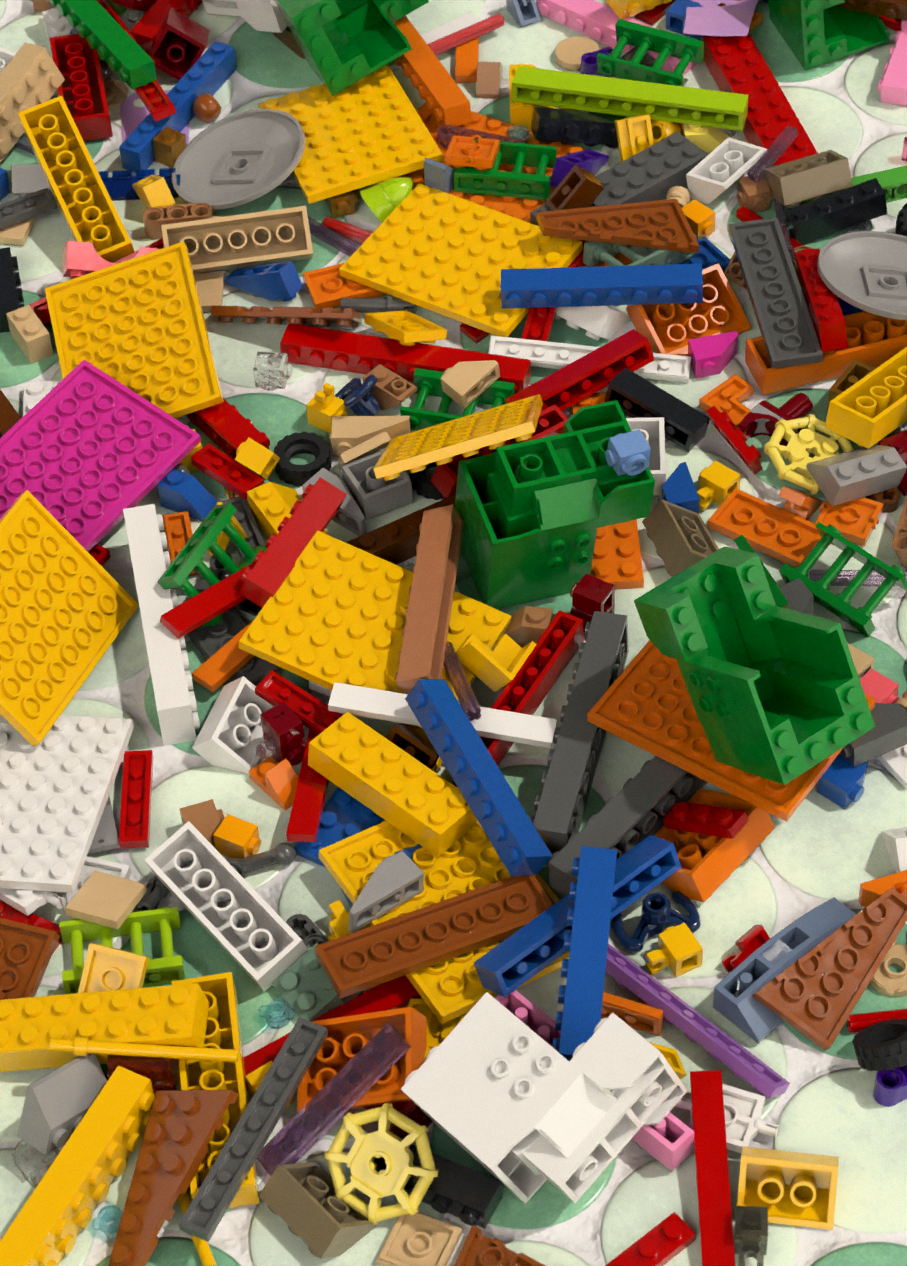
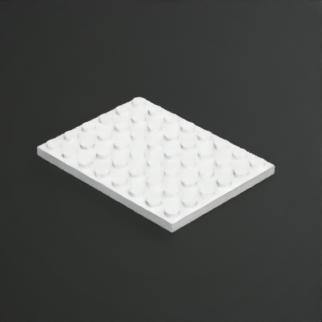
(55, 798)

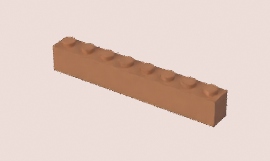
(430, 597)

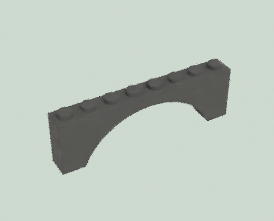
(888, 718)

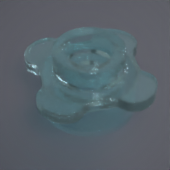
(519, 132)
(278, 1020)
(106, 1214)

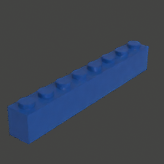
(203, 77)
(601, 286)
(478, 777)
(543, 938)
(586, 948)

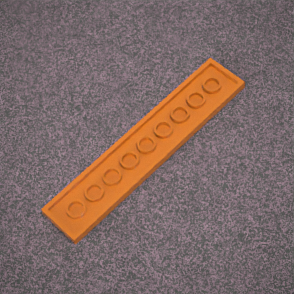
(617, 545)

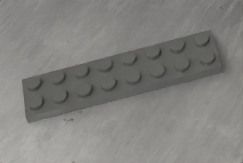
(775, 293)

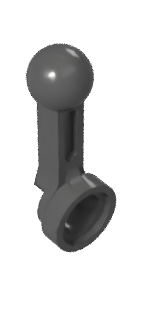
(282, 854)

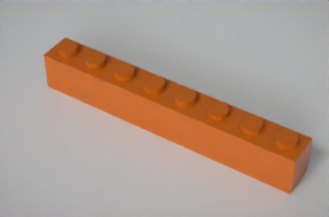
(432, 79)

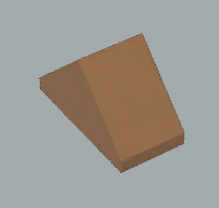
(488, 79)

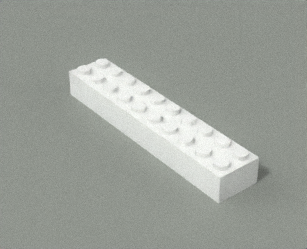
(163, 648)

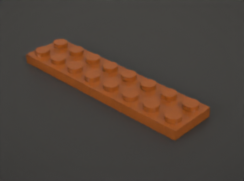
(431, 934)

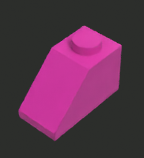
(712, 353)

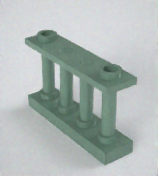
(598, 251)

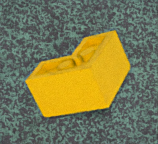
(494, 666)

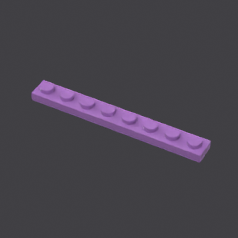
(694, 1025)

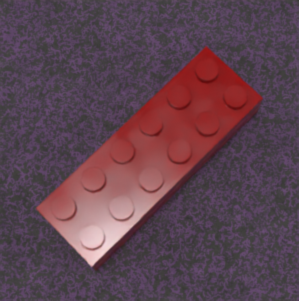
(83, 85)

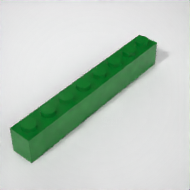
(109, 40)

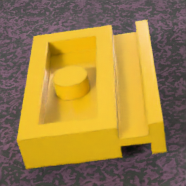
(633, 135)

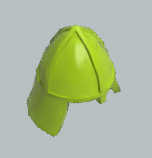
(387, 195)

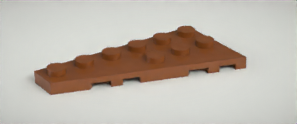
(165, 1166)

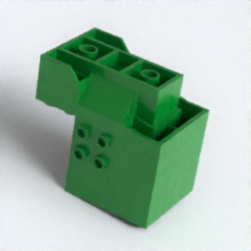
(824, 32)
(347, 36)
(539, 505)
(761, 677)

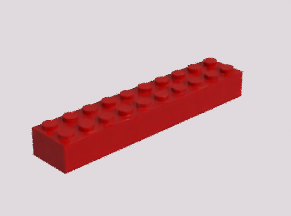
(741, 69)

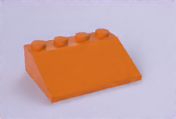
(672, 325)
(712, 859)
(348, 1036)

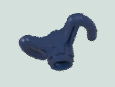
(359, 396)
(655, 918)

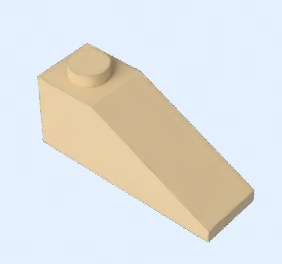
(354, 430)

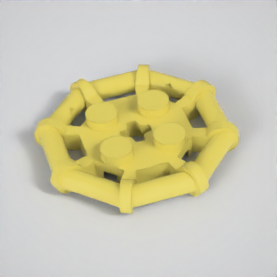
(800, 446)
(397, 1158)

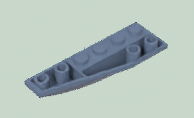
(734, 992)

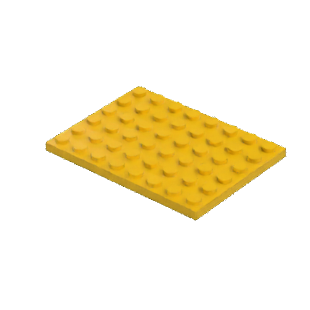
(356, 135)
(451, 257)
(141, 329)
(459, 436)
(54, 616)
(346, 616)
(470, 863)

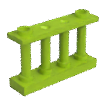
(159, 970)

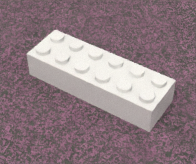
(226, 905)

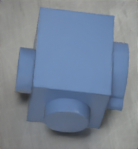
(628, 453)

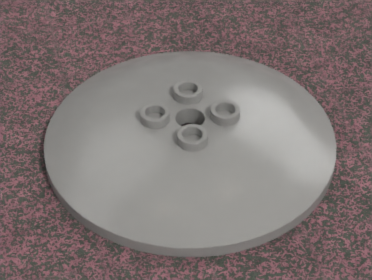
(239, 158)
(867, 271)

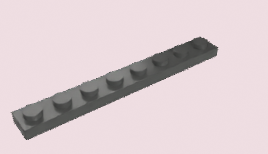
(253, 1130)

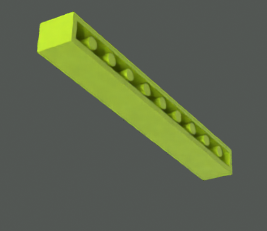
(630, 98)

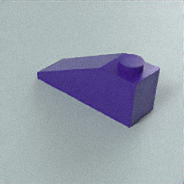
(586, 159)

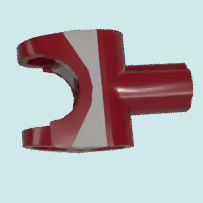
(763, 416)

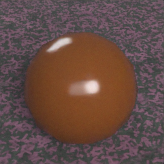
(206, 108)

